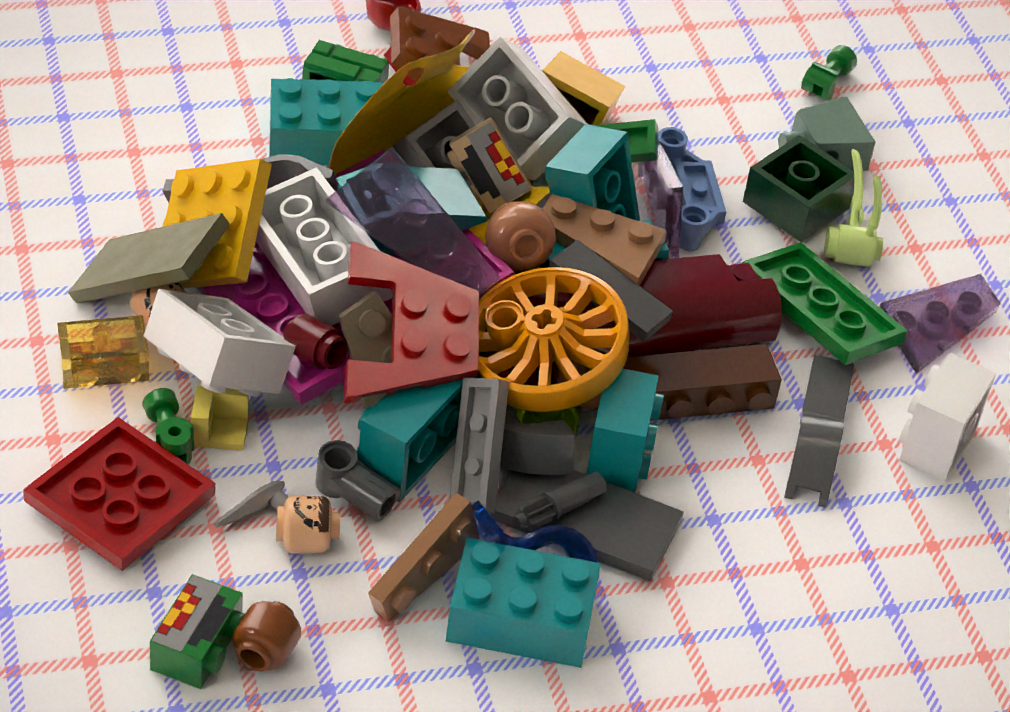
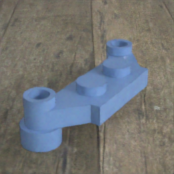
(702, 197)

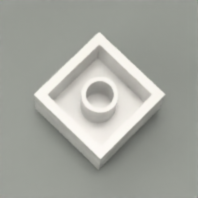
(945, 415)

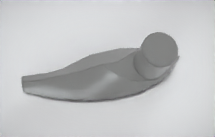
(256, 501)

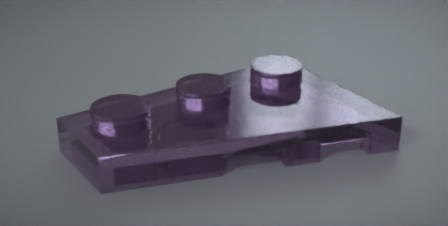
(664, 197)
(941, 317)

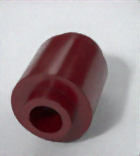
(316, 341)

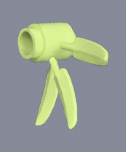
(851, 242)

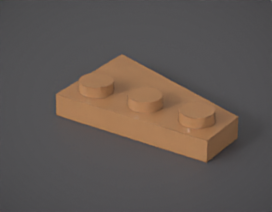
(615, 238)
(426, 558)

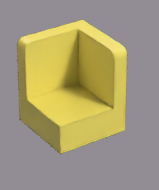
(220, 419)

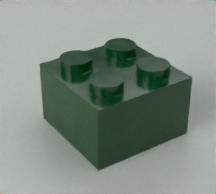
(799, 188)

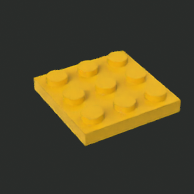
(238, 194)

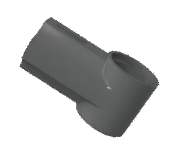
(346, 477)

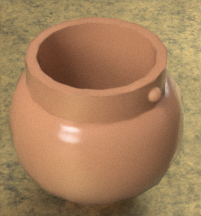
(520, 235)

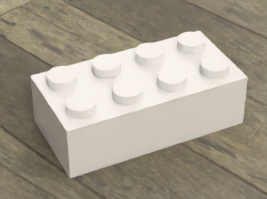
(311, 246)

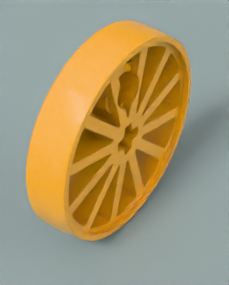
(550, 334)

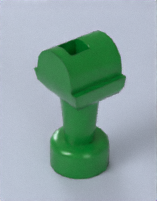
(822, 79)
(171, 432)

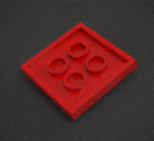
(119, 493)

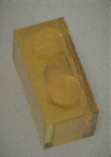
(103, 351)

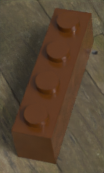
(712, 380)

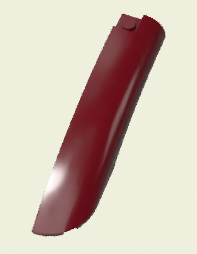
(709, 304)

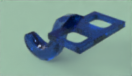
(569, 539)

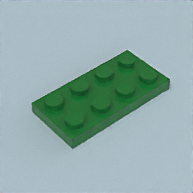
(828, 304)

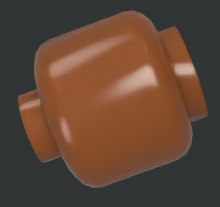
(266, 636)

